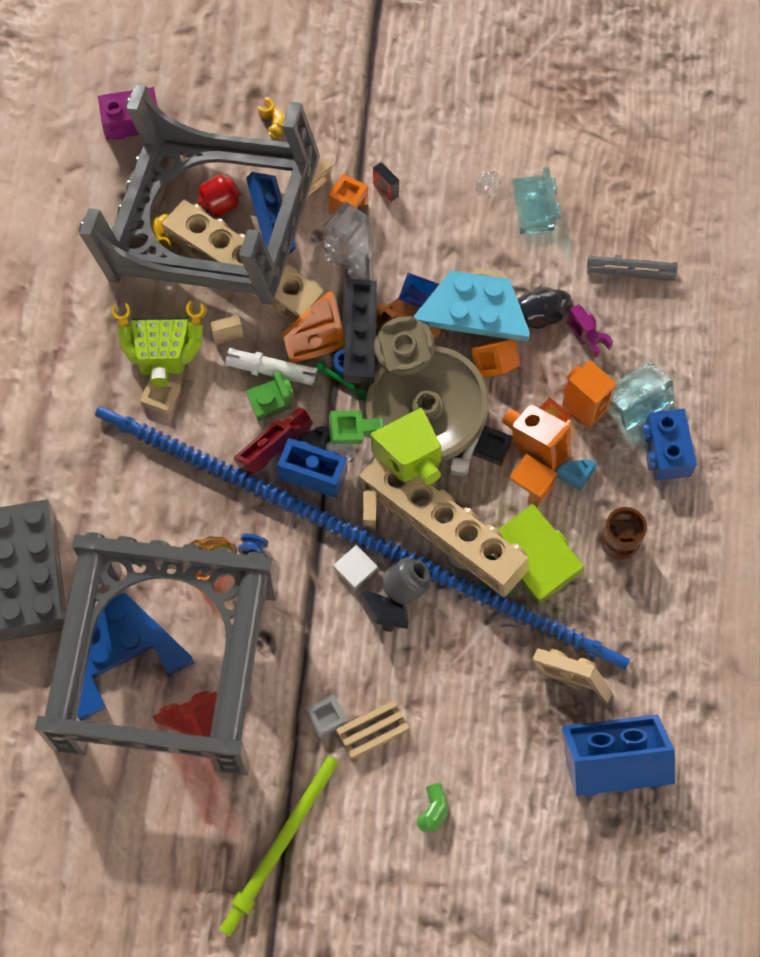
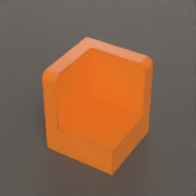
(347, 190)
(496, 356)
(534, 478)

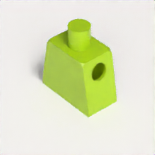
(409, 448)

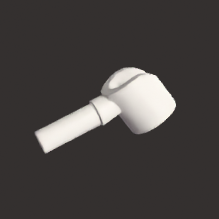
(460, 466)

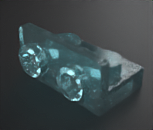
(536, 203)
(642, 392)

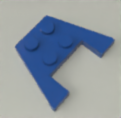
(119, 636)

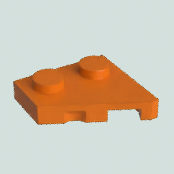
(315, 331)

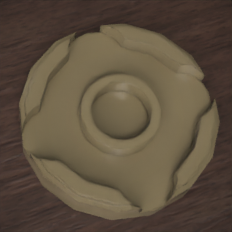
(404, 346)

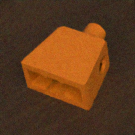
(540, 435)

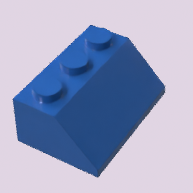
(618, 755)

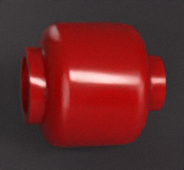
(219, 195)

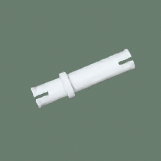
(264, 365)

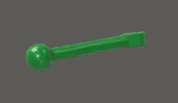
(361, 393)

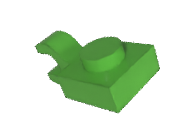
(350, 428)

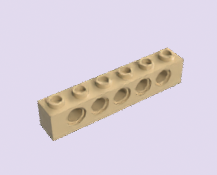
(188, 218)
(497, 574)

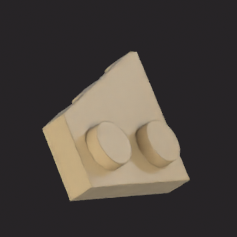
(572, 672)

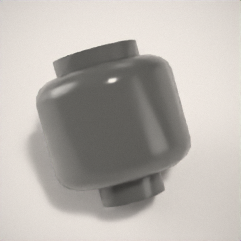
(406, 580)

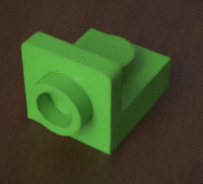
(270, 397)

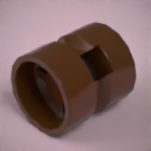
(623, 533)

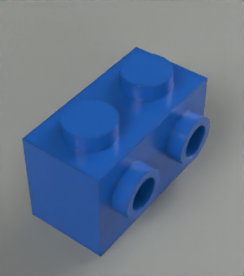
(669, 444)
(312, 468)

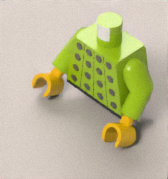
(162, 343)

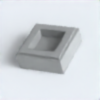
(326, 716)

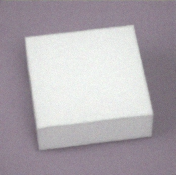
(355, 567)

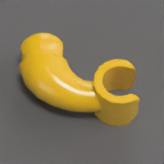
(276, 130)
(158, 232)

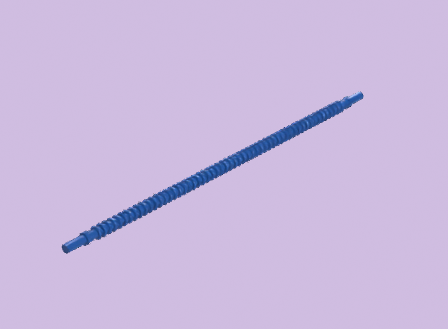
(589, 646)

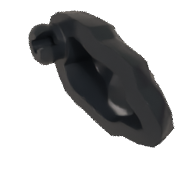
(544, 306)

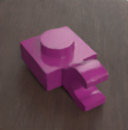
(584, 327)

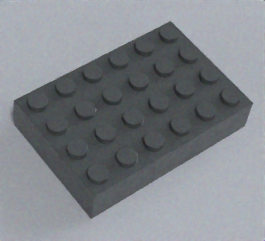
(30, 571)

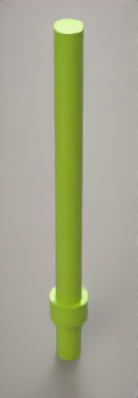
(244, 901)

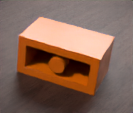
(588, 393)

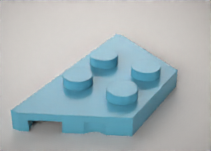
(475, 306)

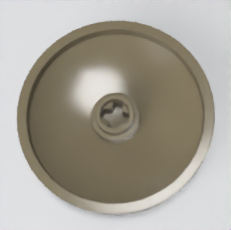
(447, 391)

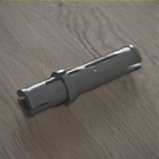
(597, 266)

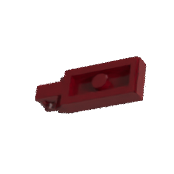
(272, 441)

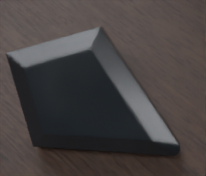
(385, 611)

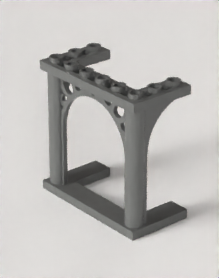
(169, 138)
(100, 559)

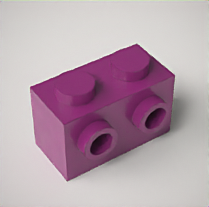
(114, 116)

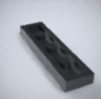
(360, 331)

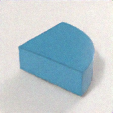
(576, 472)

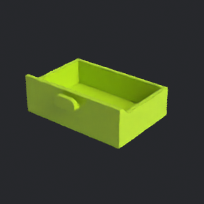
(549, 557)

